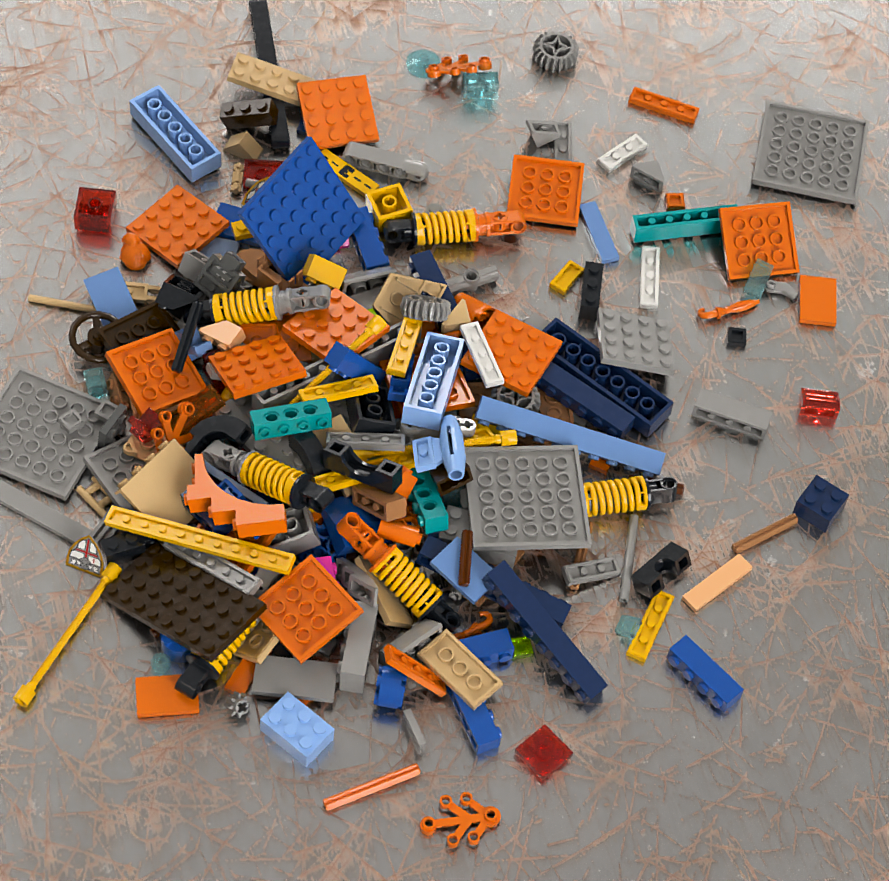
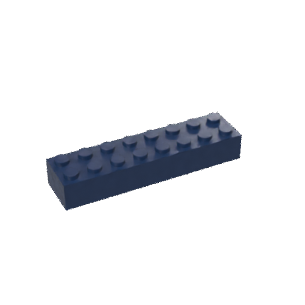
(614, 382)

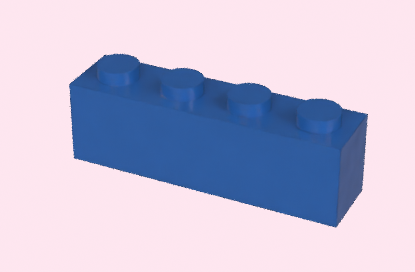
(367, 244)
(351, 364)
(491, 646)
(704, 673)
(477, 724)

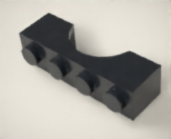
(341, 459)

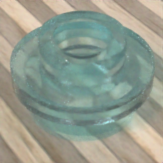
(161, 668)

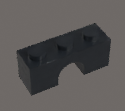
(591, 290)
(670, 559)

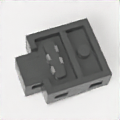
(221, 274)

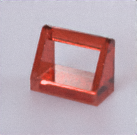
(816, 407)

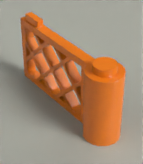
(400, 531)

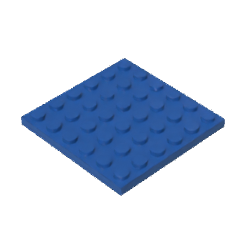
(301, 211)

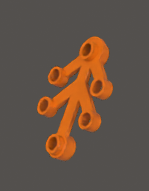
(454, 69)
(169, 434)
(463, 819)

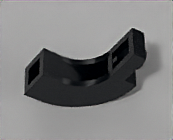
(214, 429)
(310, 452)

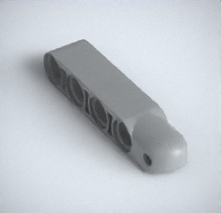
(384, 162)

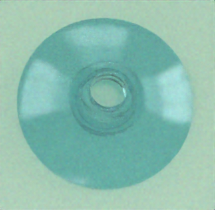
(420, 60)

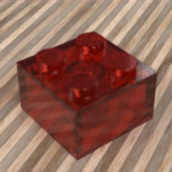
(95, 209)

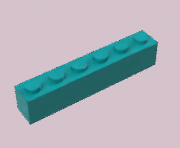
(676, 224)

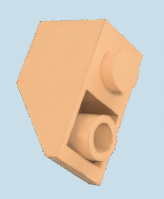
(223, 335)

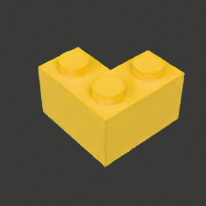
(321, 271)

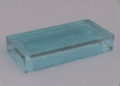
(757, 279)

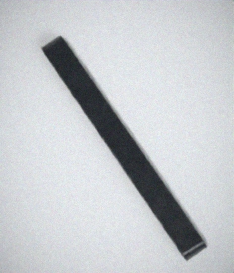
(266, 52)

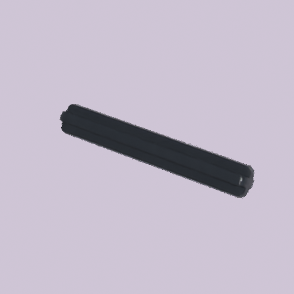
(187, 337)

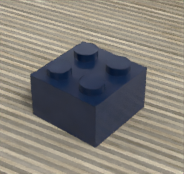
(820, 503)

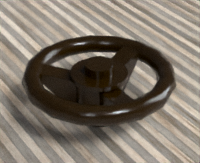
(93, 343)

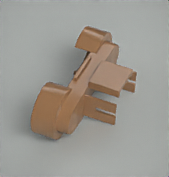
(261, 272)

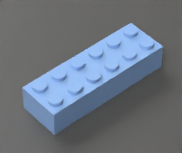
(175, 133)
(432, 381)

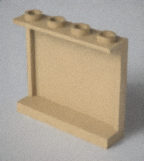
(159, 482)

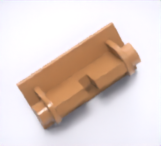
(115, 390)

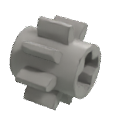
(237, 704)

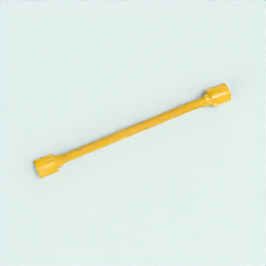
(373, 327)
(505, 438)
(26, 692)

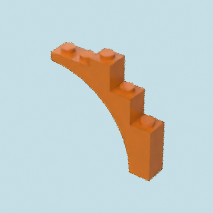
(247, 517)

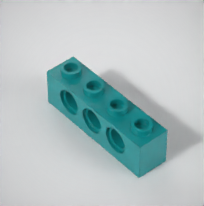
(290, 419)
(428, 504)

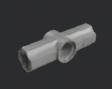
(472, 279)

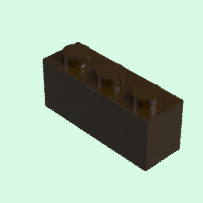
(249, 113)

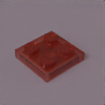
(543, 752)

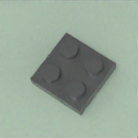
(113, 426)

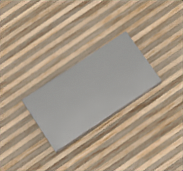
(304, 681)

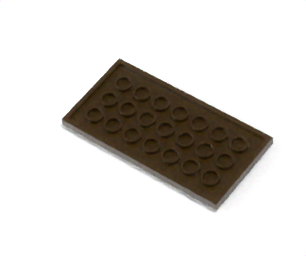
(183, 602)

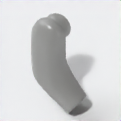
(783, 288)

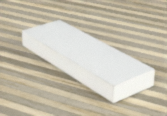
(622, 153)

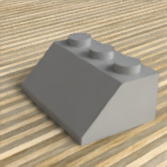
(365, 280)
(414, 639)

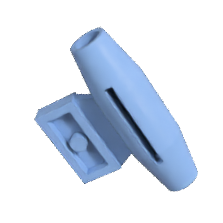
(447, 449)

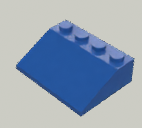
(336, 512)

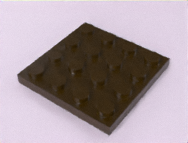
(136, 326)

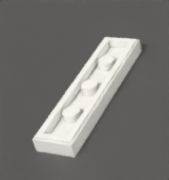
(649, 277)
(481, 354)

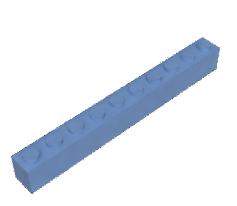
(560, 432)

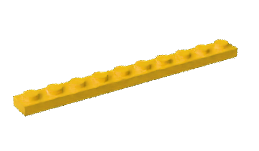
(337, 481)
(200, 540)

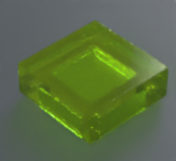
(522, 648)

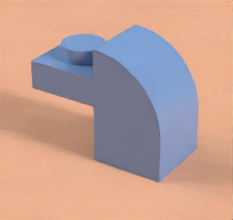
(197, 346)

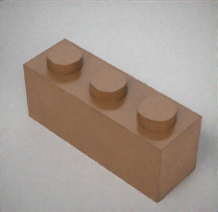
(378, 502)

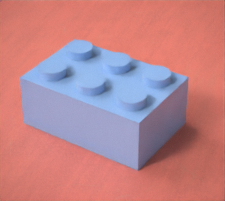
(297, 729)

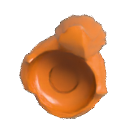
(134, 252)

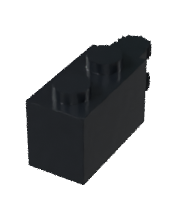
(124, 547)

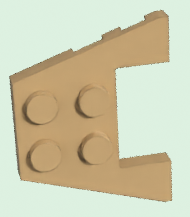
(397, 286)

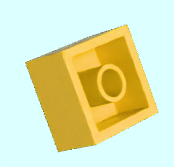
(387, 204)

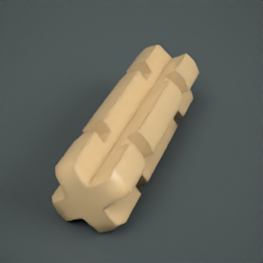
(237, 178)

